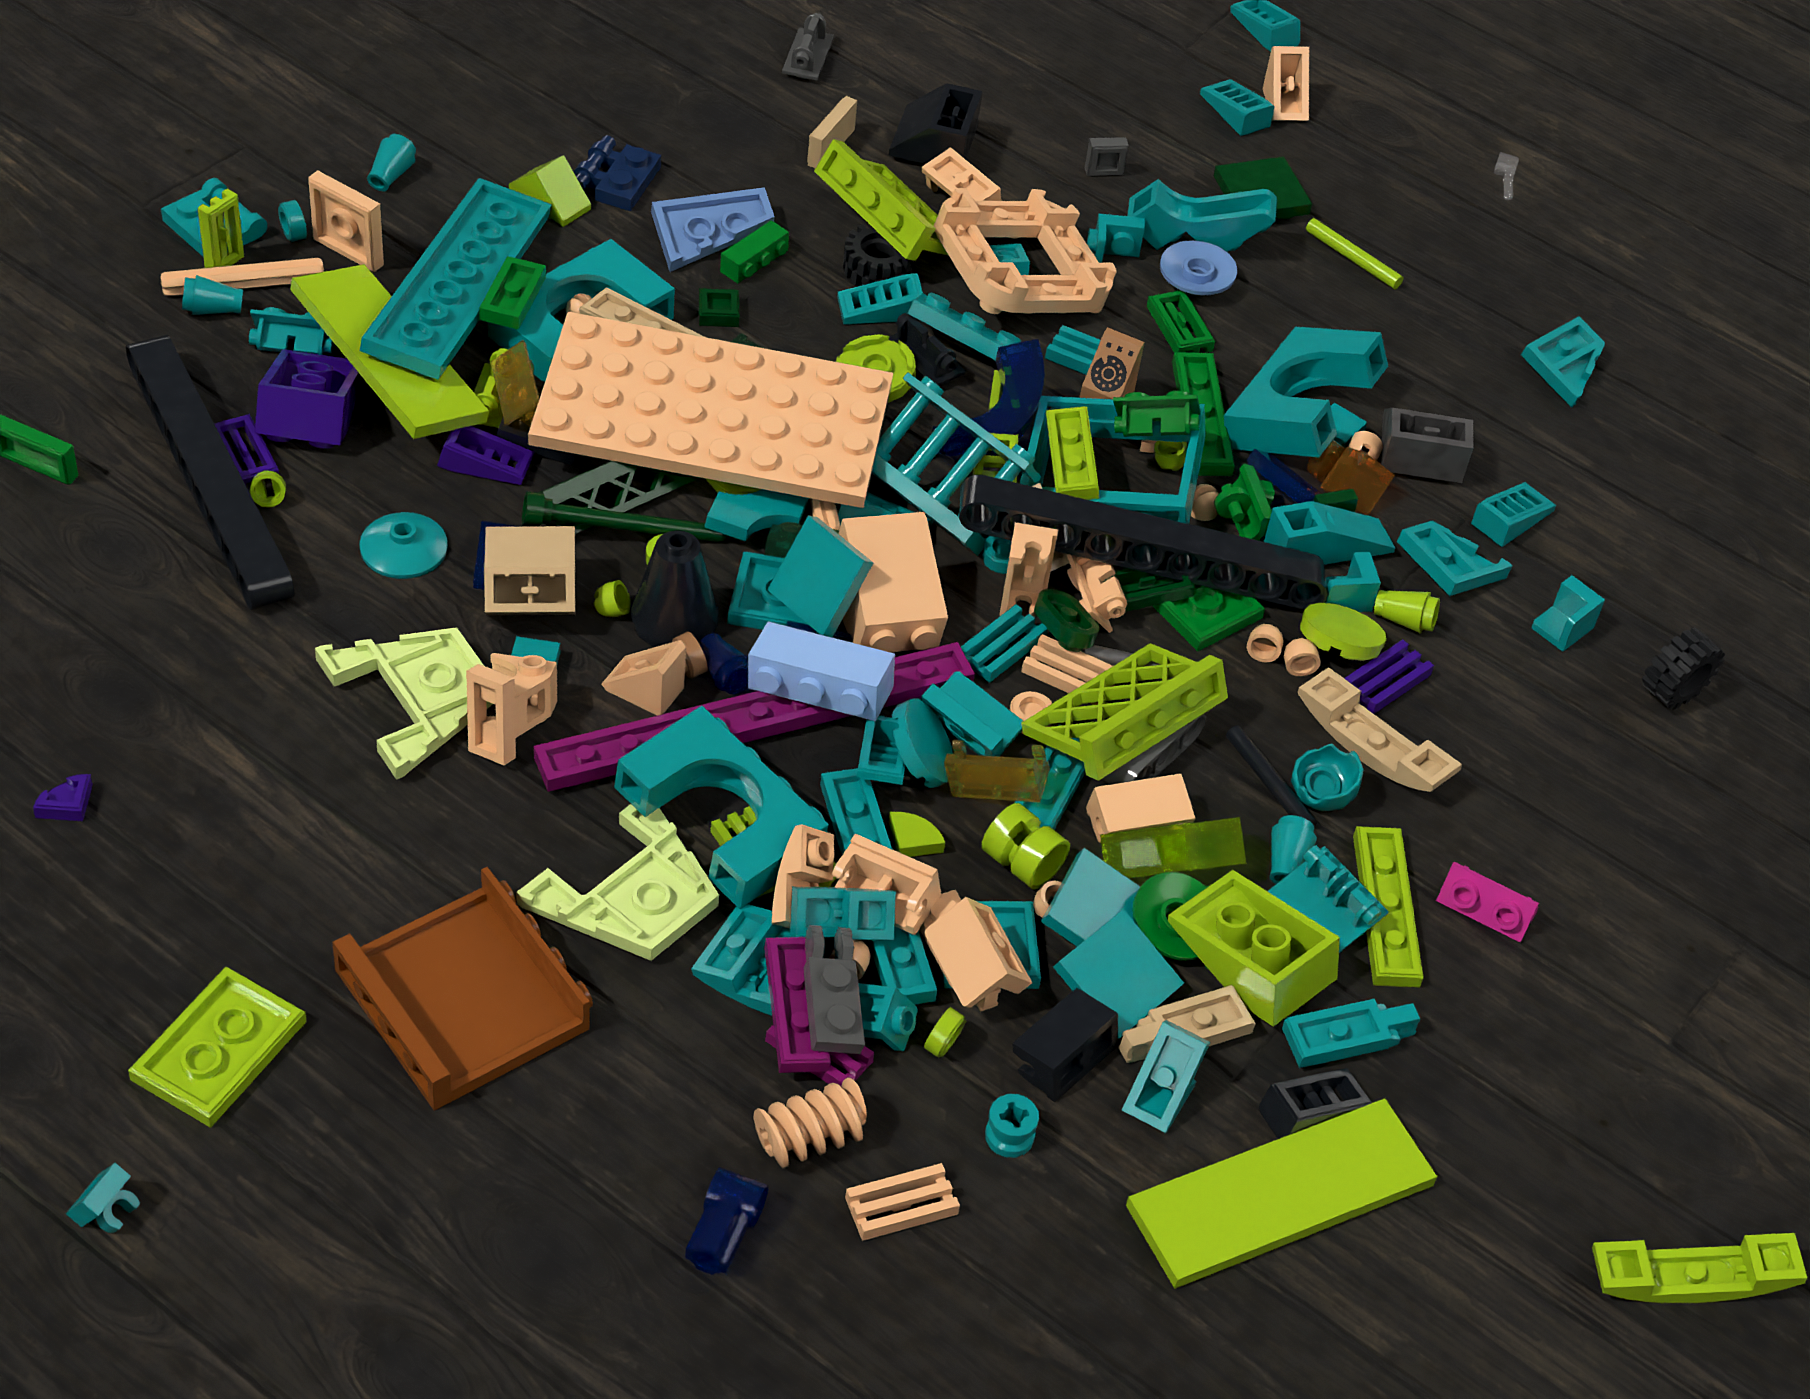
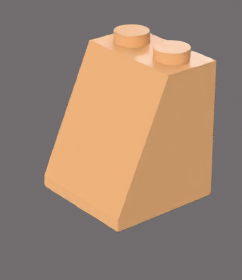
(902, 594)

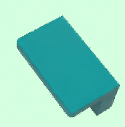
(973, 715)

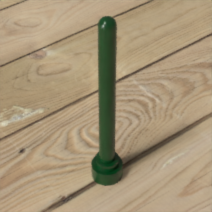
(542, 510)

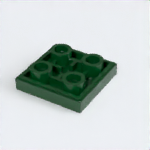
(1267, 174)

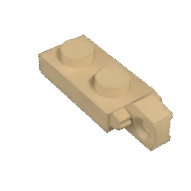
(1211, 1015)

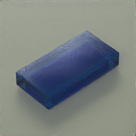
(1282, 476)

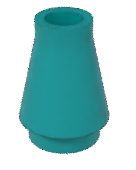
(391, 161)
(210, 297)
(1289, 843)

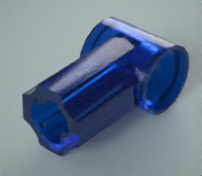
(729, 1209)

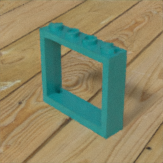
(1101, 420)

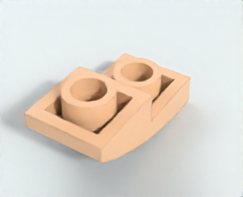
(804, 864)

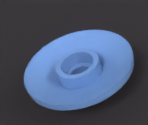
(1198, 267)

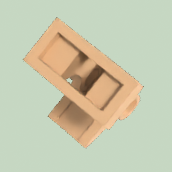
(523, 697)

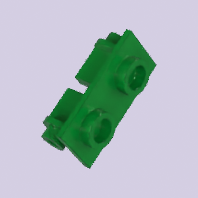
(1176, 411)

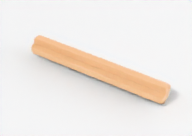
(244, 275)

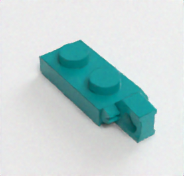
(1348, 1031)

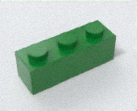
(754, 252)

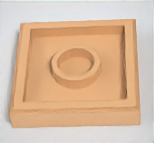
(346, 221)

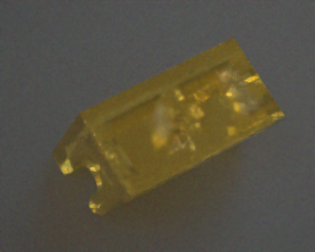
(997, 776)

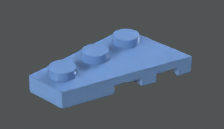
(708, 223)

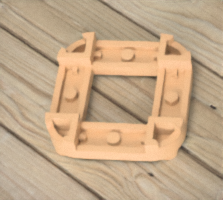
(999, 285)

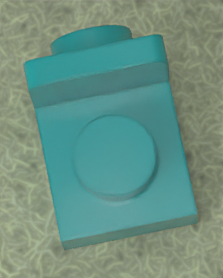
(1116, 236)
(887, 1015)

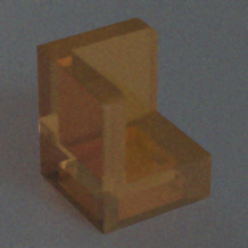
(1363, 474)

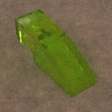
(1175, 848)

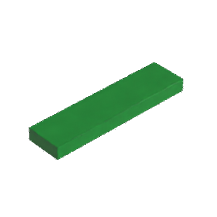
(1198, 376)

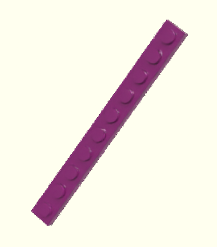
(747, 717)

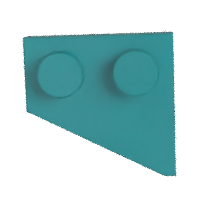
(1566, 358)
(1450, 558)

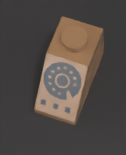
(1113, 367)

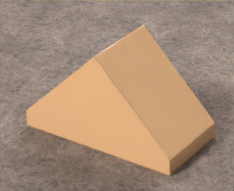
(1288, 83)
(650, 677)

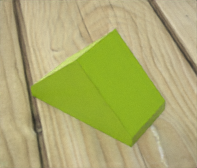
(556, 185)

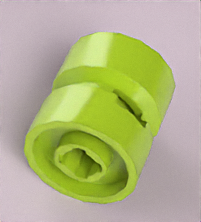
(1020, 842)

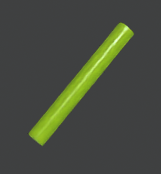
(1354, 253)

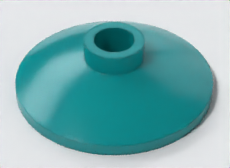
(403, 545)

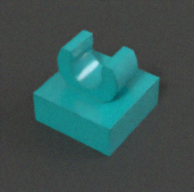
(99, 1198)

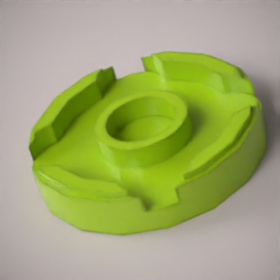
(884, 355)
(1343, 629)

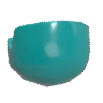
(1327, 778)

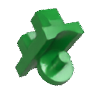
(1247, 503)

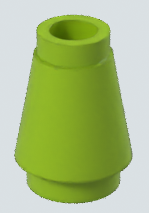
(1408, 608)

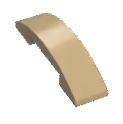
(1378, 745)

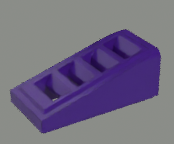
(464, 455)

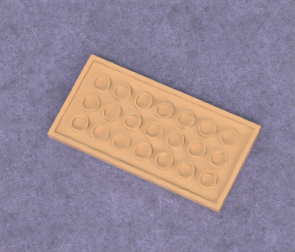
(712, 409)

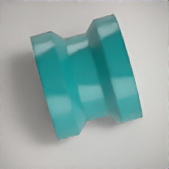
(1005, 1137)

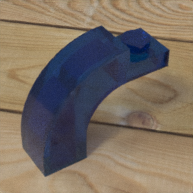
(1022, 385)

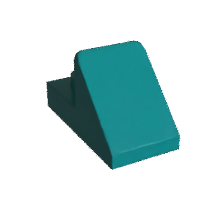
(1166, 1076)

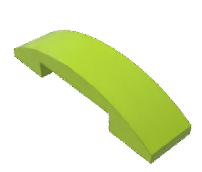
(1700, 1274)

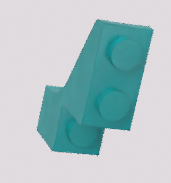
(1217, 219)

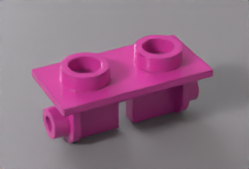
(1487, 902)

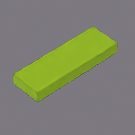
(1072, 452)

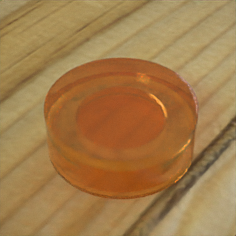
(1322, 466)

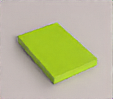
(217, 1046)

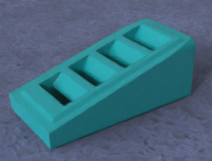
(1268, 23)
(1239, 106)
(890, 297)
(1505, 518)
(879, 752)

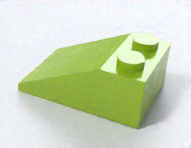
(1258, 946)

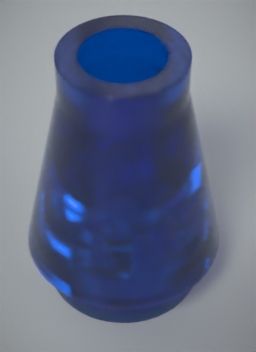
(726, 664)

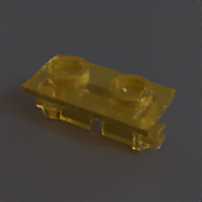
(516, 384)

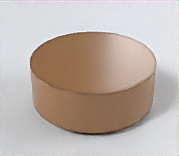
(695, 659)

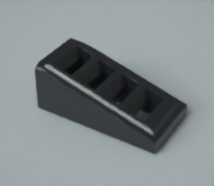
(1287, 1115)

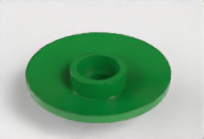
(1154, 903)

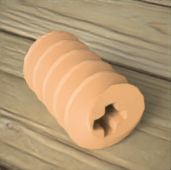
(812, 1121)

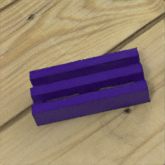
(257, 442)
(1399, 651)

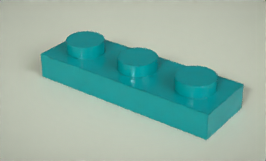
(963, 327)

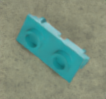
(276, 327)

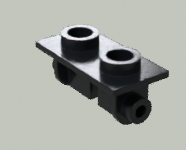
(930, 355)

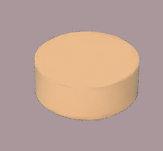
(1028, 704)

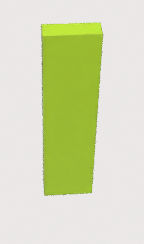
(1394, 938)

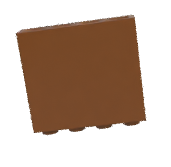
(465, 992)

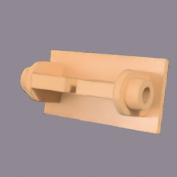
(1100, 598)

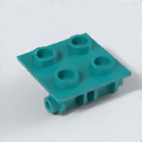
(1330, 896)

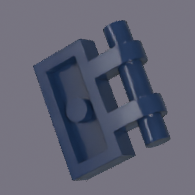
(627, 173)

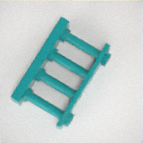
(906, 478)

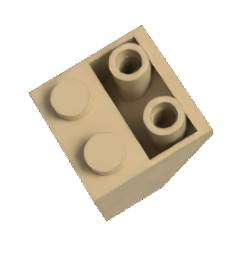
(530, 570)

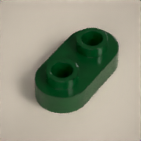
(1066, 620)

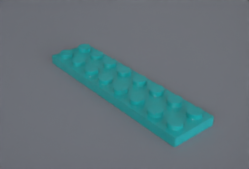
(443, 291)

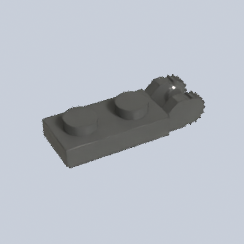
(833, 994)

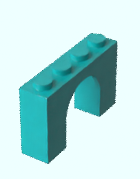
(587, 274)
(1276, 422)
(705, 753)

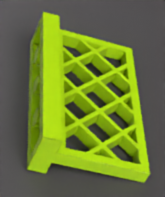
(881, 200)
(1133, 723)

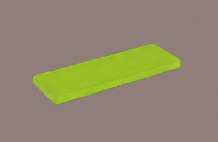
(345, 307)
(1280, 1192)

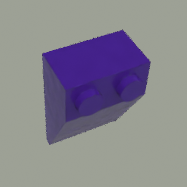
(307, 398)

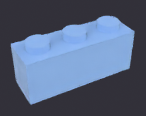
(821, 671)

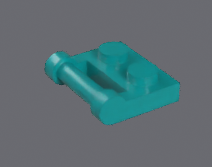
(184, 218)

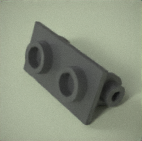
(809, 49)

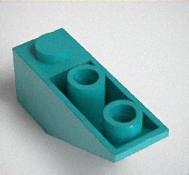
(1327, 531)

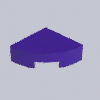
(66, 800)

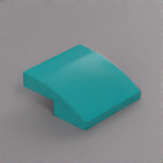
(736, 957)

